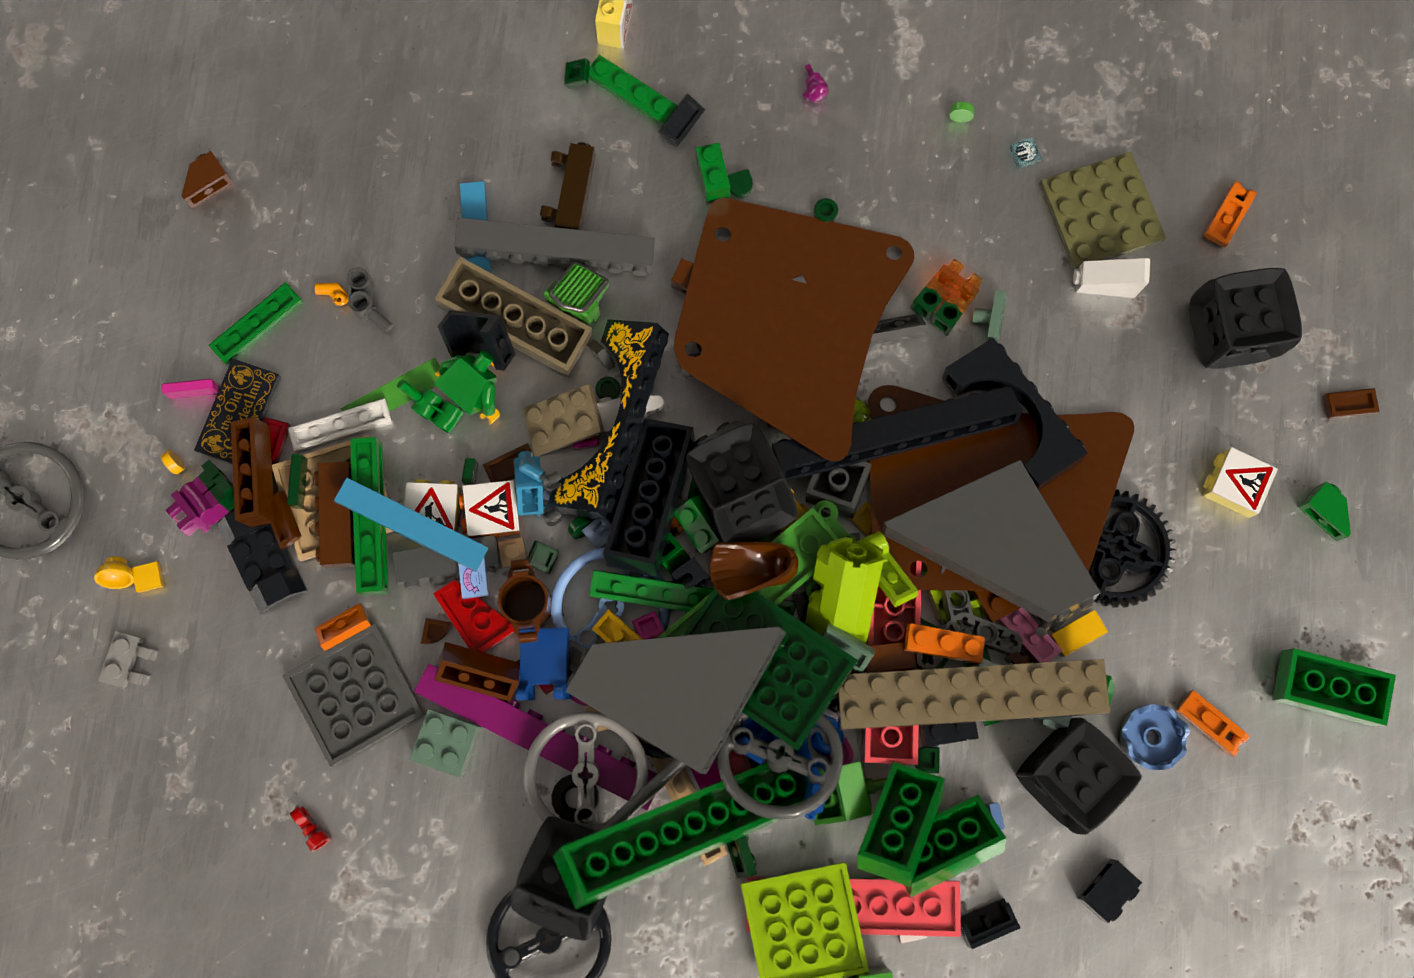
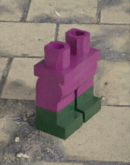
(202, 500)

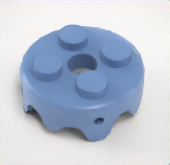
(1171, 737)

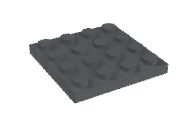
(353, 695)

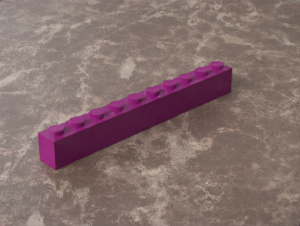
(522, 729)

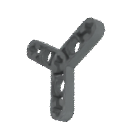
(964, 612)

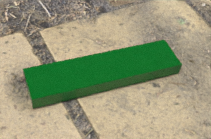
(255, 323)

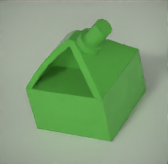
(850, 797)

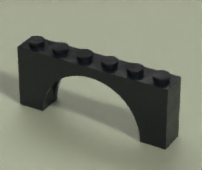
(992, 368)

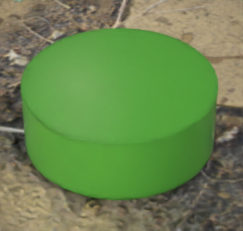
(961, 112)

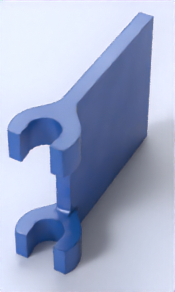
(544, 663)

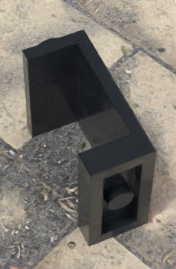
(476, 333)

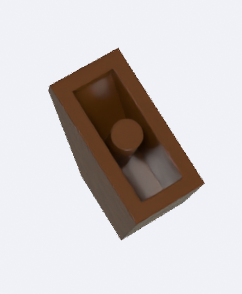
(204, 179)

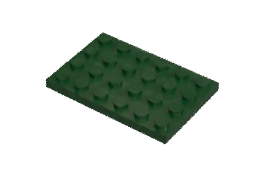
(800, 675)

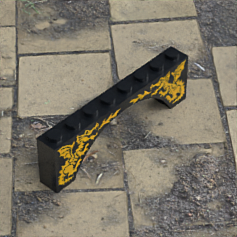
(596, 485)

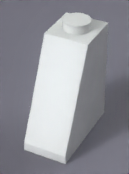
(1112, 277)

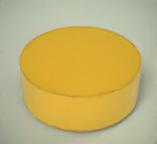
(172, 462)

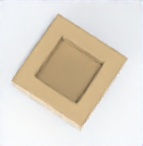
(511, 550)

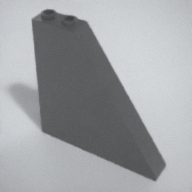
(1002, 540)
(677, 688)

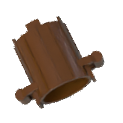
(524, 600)

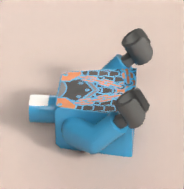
(529, 487)

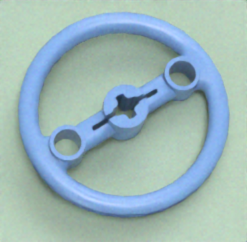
(563, 580)

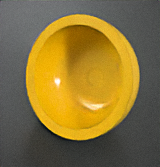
(114, 573)

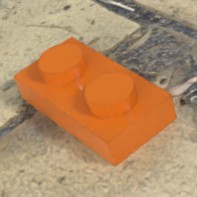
(342, 627)

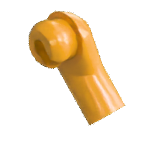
(334, 290)

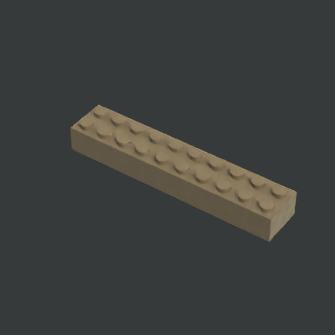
(973, 694)

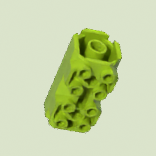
(849, 587)

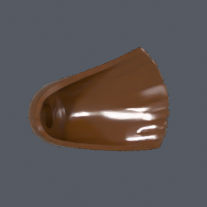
(750, 566)

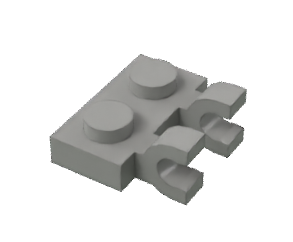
(121, 661)

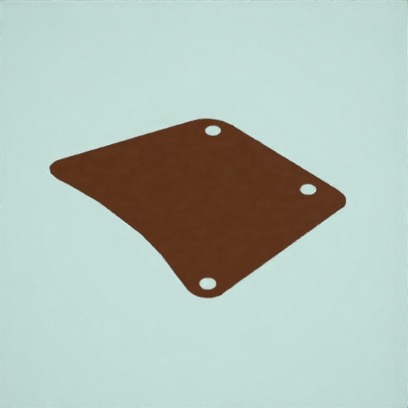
(782, 343)
(915, 477)

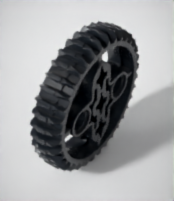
(1128, 549)

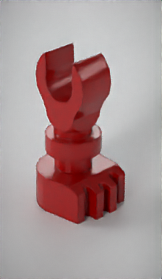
(303, 820)

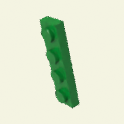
(631, 90)

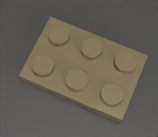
(563, 420)

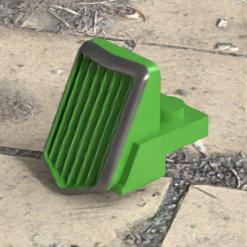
(578, 292)

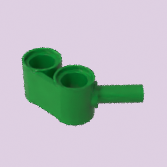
(432, 407)

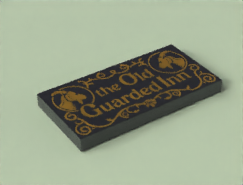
(242, 395)

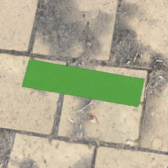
(419, 378)

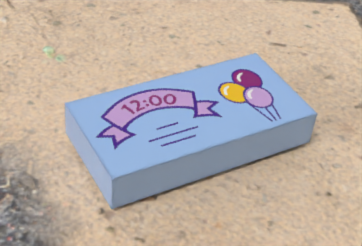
(474, 583)

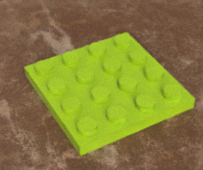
(805, 924)

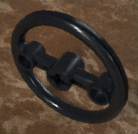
(496, 956)

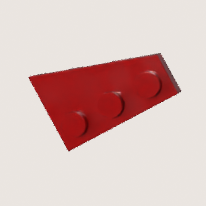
(473, 619)

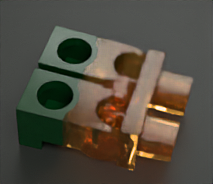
(951, 288)

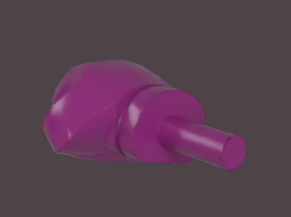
(816, 86)

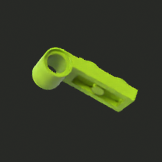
(892, 578)

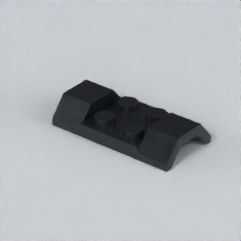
(264, 567)

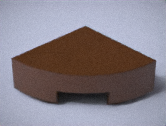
(434, 630)

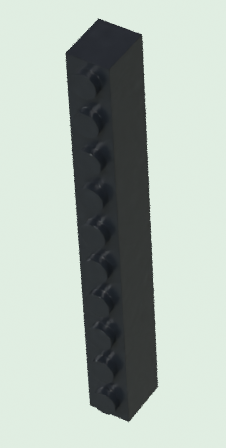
(907, 431)

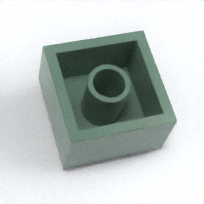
(445, 743)

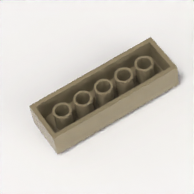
(530, 323)

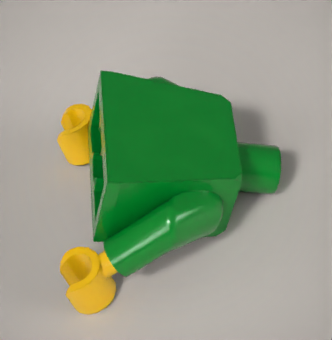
(470, 384)

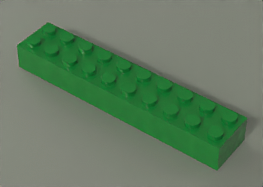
(671, 834)

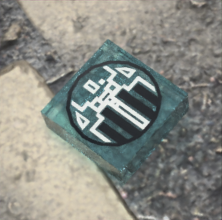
(1025, 153)

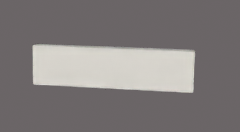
(340, 425)

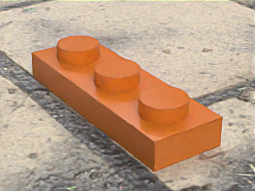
(944, 643)

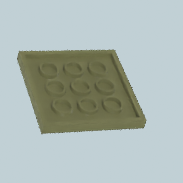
(1102, 210)

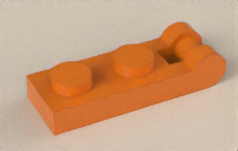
(1229, 214)
(1212, 722)

